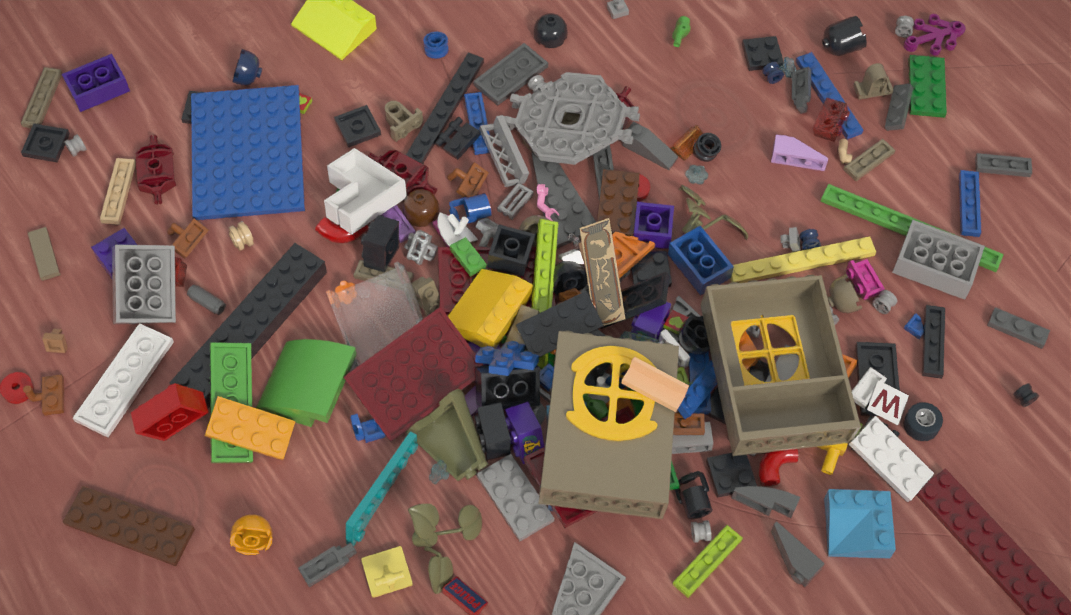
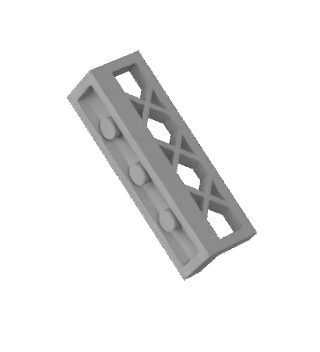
(511, 152)

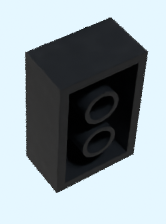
(510, 390)

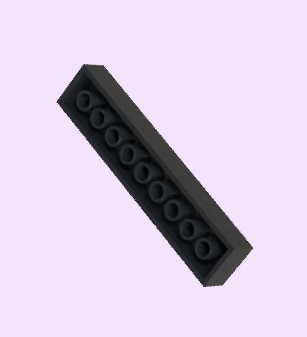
(258, 313)

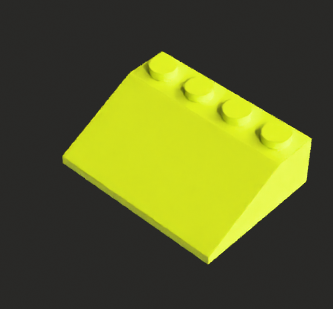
(335, 24)

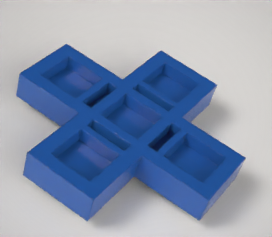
(510, 356)

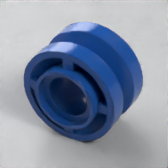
(436, 45)

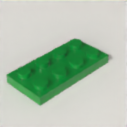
(928, 85)

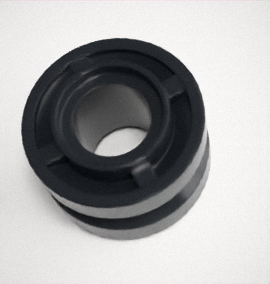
(702, 152)

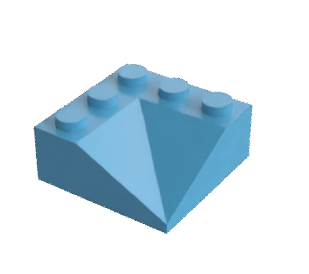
(859, 523)

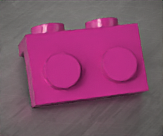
(864, 278)

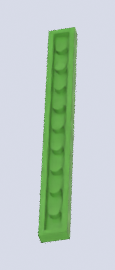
(890, 219)

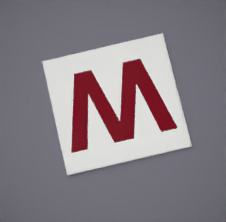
(887, 402)

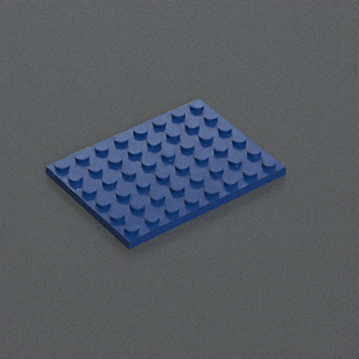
(246, 153)

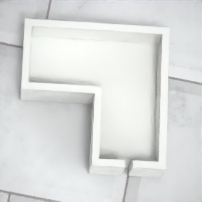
(364, 190)

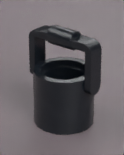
(694, 499)

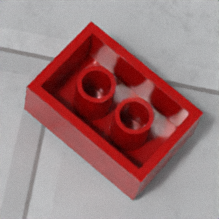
(169, 412)

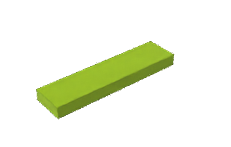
(707, 561)

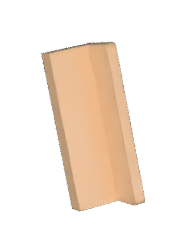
(655, 384)

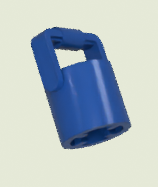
(475, 207)

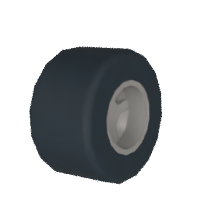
(923, 421)

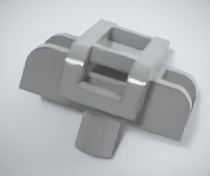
(422, 247)

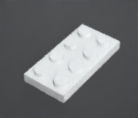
(891, 459)

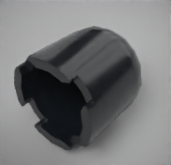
(844, 37)

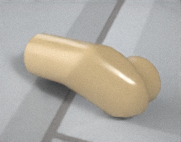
(842, 150)

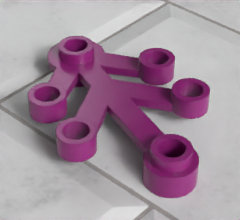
(953, 28)

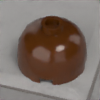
(420, 207)

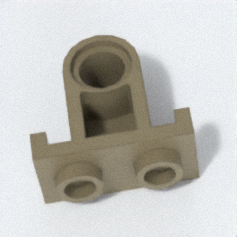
(874, 83)
(401, 119)
(426, 294)

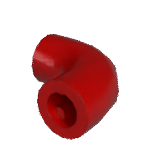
(335, 233)
(771, 464)

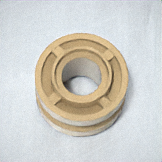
(240, 236)

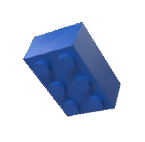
(700, 259)

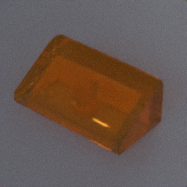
(684, 145)

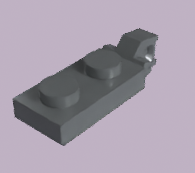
(801, 88)
(326, 563)

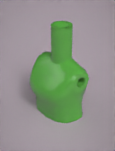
(681, 30)
(596, 406)

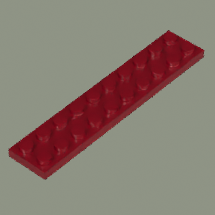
(992, 547)

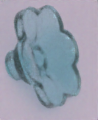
(788, 67)
(696, 174)
(438, 472)

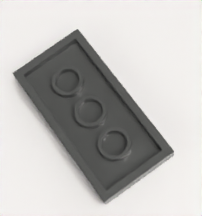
(510, 74)

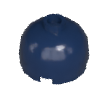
(247, 68)

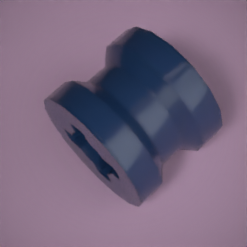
(773, 72)
(809, 239)

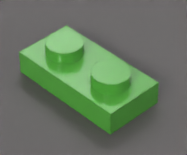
(468, 256)

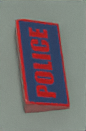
(464, 596)

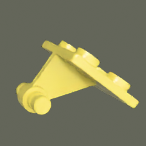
(386, 571)

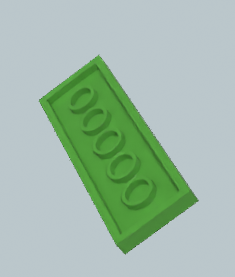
(233, 381)

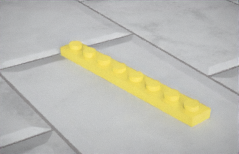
(803, 260)

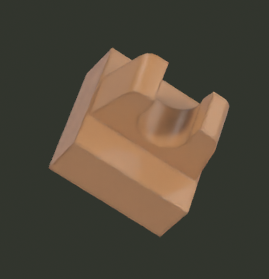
(55, 341)

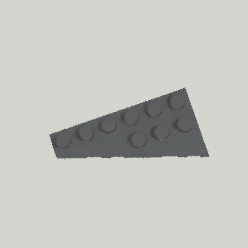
(562, 198)

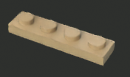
(118, 191)

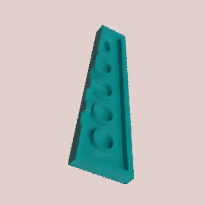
(369, 504)

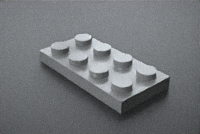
(515, 497)

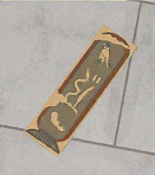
(602, 271)

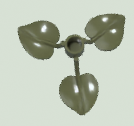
(694, 222)
(424, 520)

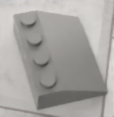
(939, 259)
(143, 284)

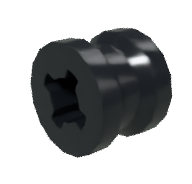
(1026, 395)

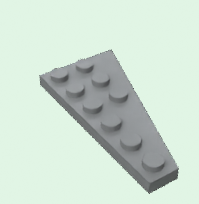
(586, 585)

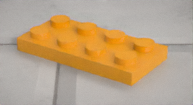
(249, 428)

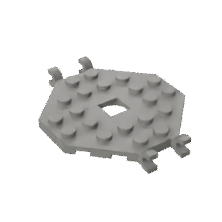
(597, 127)

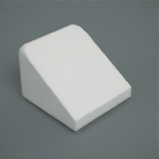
(572, 255)

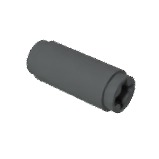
(206, 299)

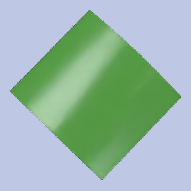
(307, 380)

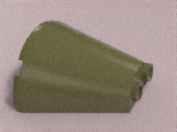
(452, 437)

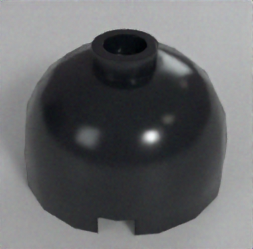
(550, 30)
(569, 276)
(693, 336)

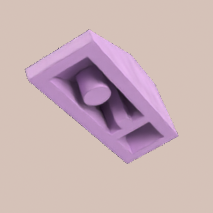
(795, 153)

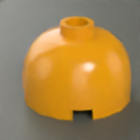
(251, 534)

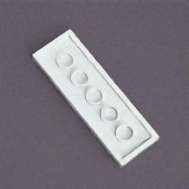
(123, 380)

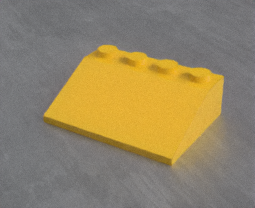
(490, 307)

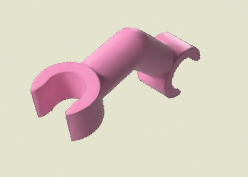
(542, 191)

